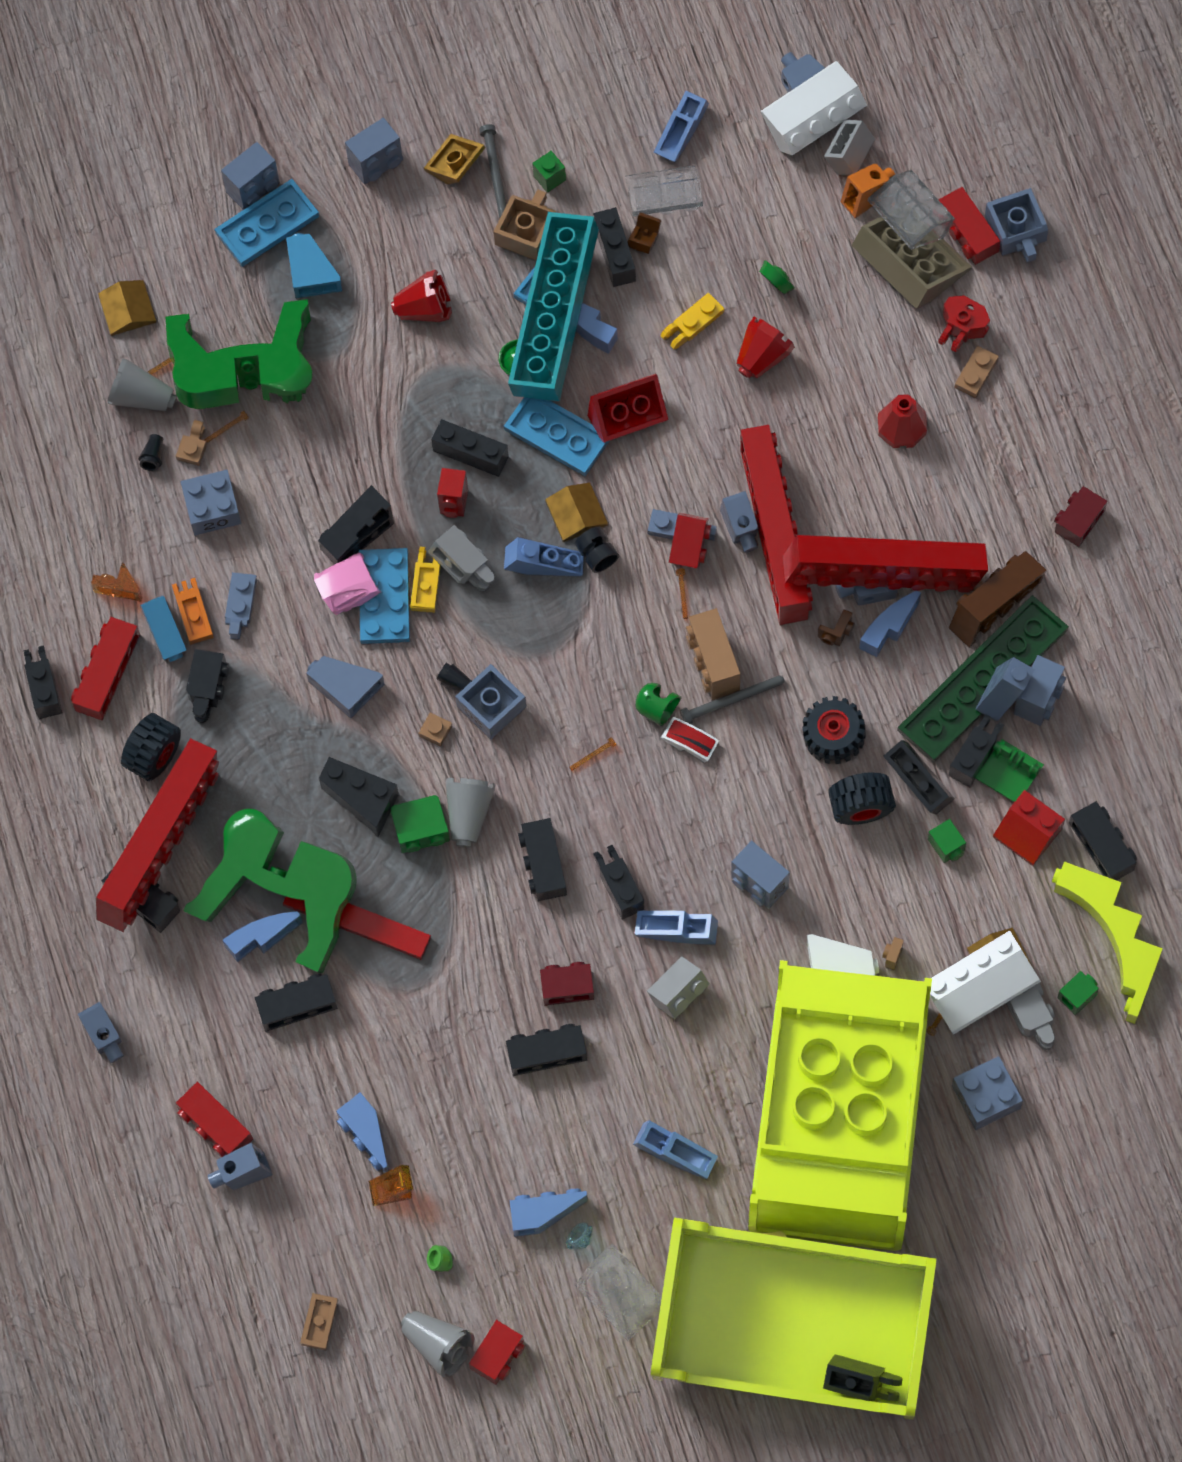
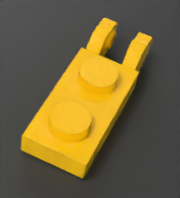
(693, 320)
(425, 584)

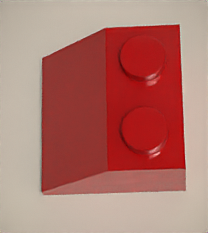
(1029, 827)

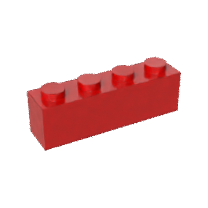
(105, 668)

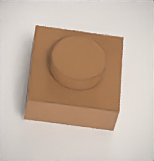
(435, 729)
(892, 953)

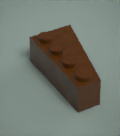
(995, 597)

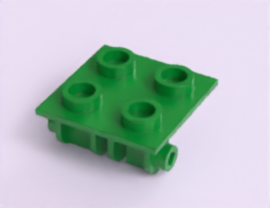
(1009, 770)

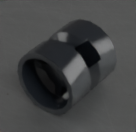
(598, 552)

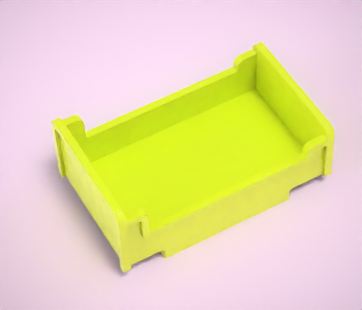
(840, 1107)
(778, 1308)

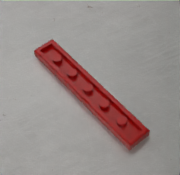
(375, 928)

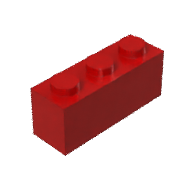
(970, 227)
(212, 1120)

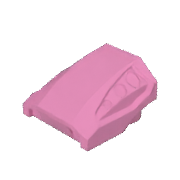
(346, 584)

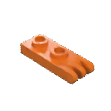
(193, 612)

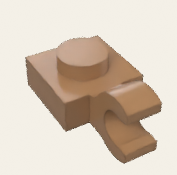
(192, 448)

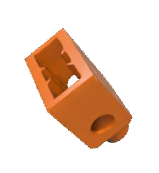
(861, 186)

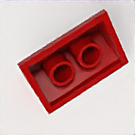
(627, 408)

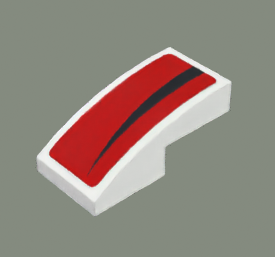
(689, 738)

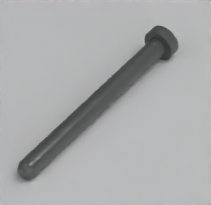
(487, 131)
(688, 715)

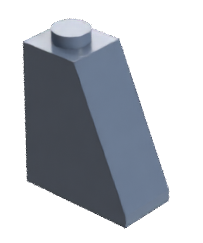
(344, 683)
(1004, 688)

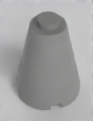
(140, 389)
(467, 808)
(438, 1341)

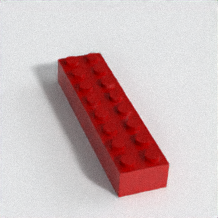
(773, 519)
(885, 563)
(156, 836)

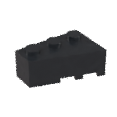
(357, 526)
(359, 792)

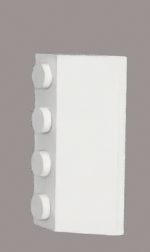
(813, 108)
(982, 982)

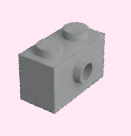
(849, 147)
(678, 987)

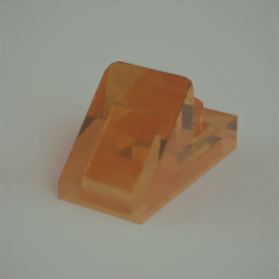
(122, 587)
(391, 1186)

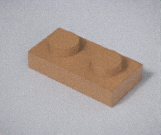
(976, 371)
(319, 1321)

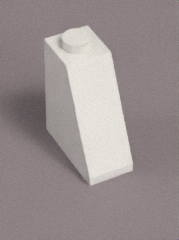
(840, 957)

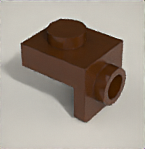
(644, 233)
(843, 627)

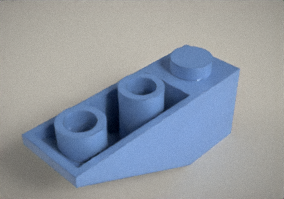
(542, 559)
(363, 1124)
(539, 1213)

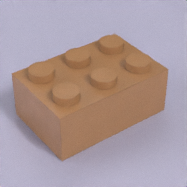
(713, 654)

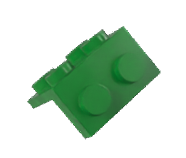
(420, 824)

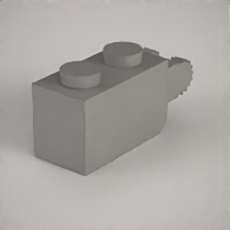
(462, 559)
(1033, 1016)

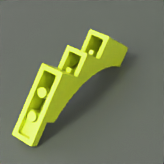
(1135, 957)

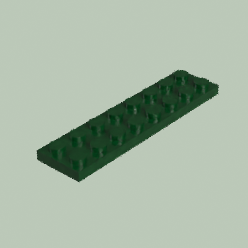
(953, 704)

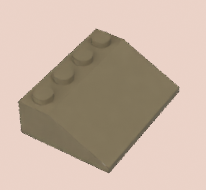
(914, 273)

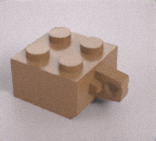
(522, 225)

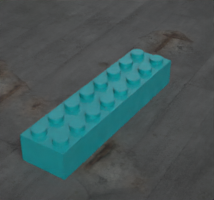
(553, 306)

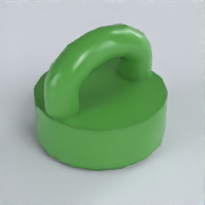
(439, 1258)

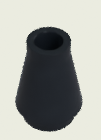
(151, 455)
(453, 677)

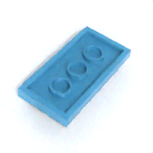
(266, 222)
(556, 433)
(387, 614)

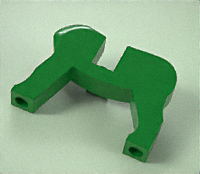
(211, 378)
(315, 875)

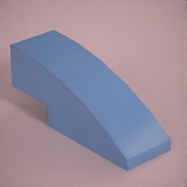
(681, 126)
(594, 330)
(889, 624)
(677, 927)
(261, 934)
(675, 1149)

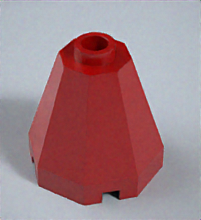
(423, 299)
(762, 349)
(902, 422)

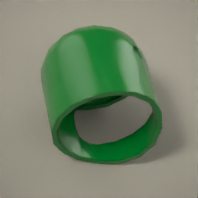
(653, 706)

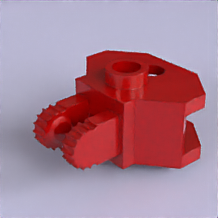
(963, 321)

